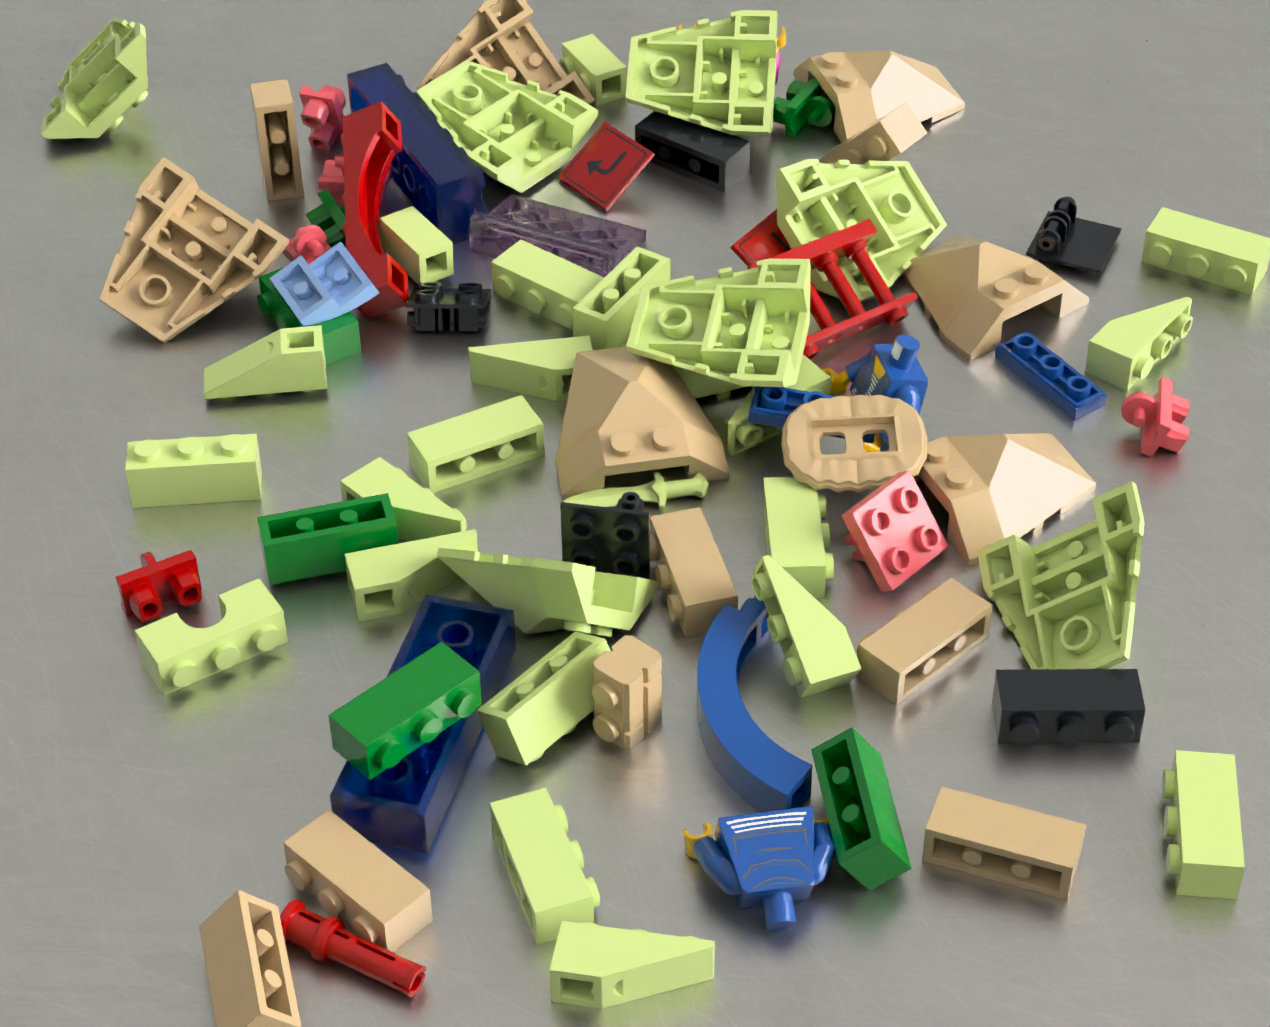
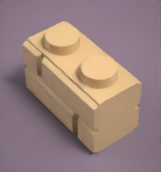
(627, 692)

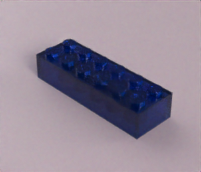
(431, 168)
(410, 800)

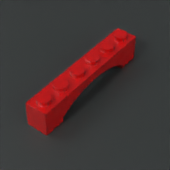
(369, 145)

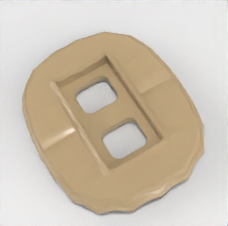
(852, 419)

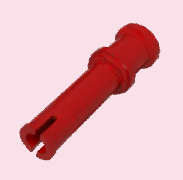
(330, 940)

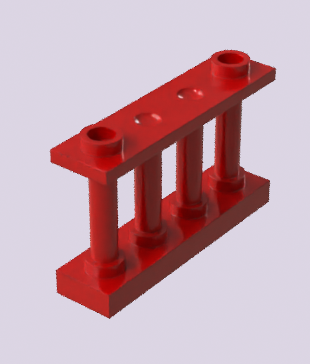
(824, 255)

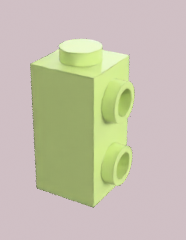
(596, 67)
(417, 245)

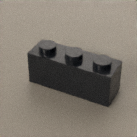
(694, 150)
(1068, 706)

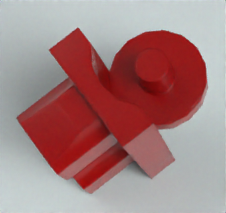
(158, 583)

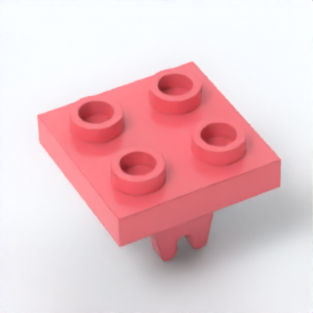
(894, 531)

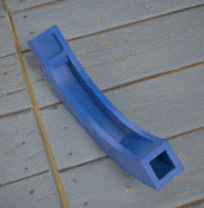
(739, 750)

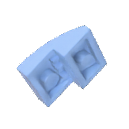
(324, 287)

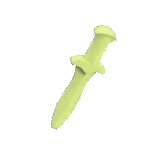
(653, 491)

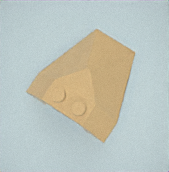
(507, 42)
(876, 82)
(183, 254)
(978, 286)
(631, 418)
(1000, 485)

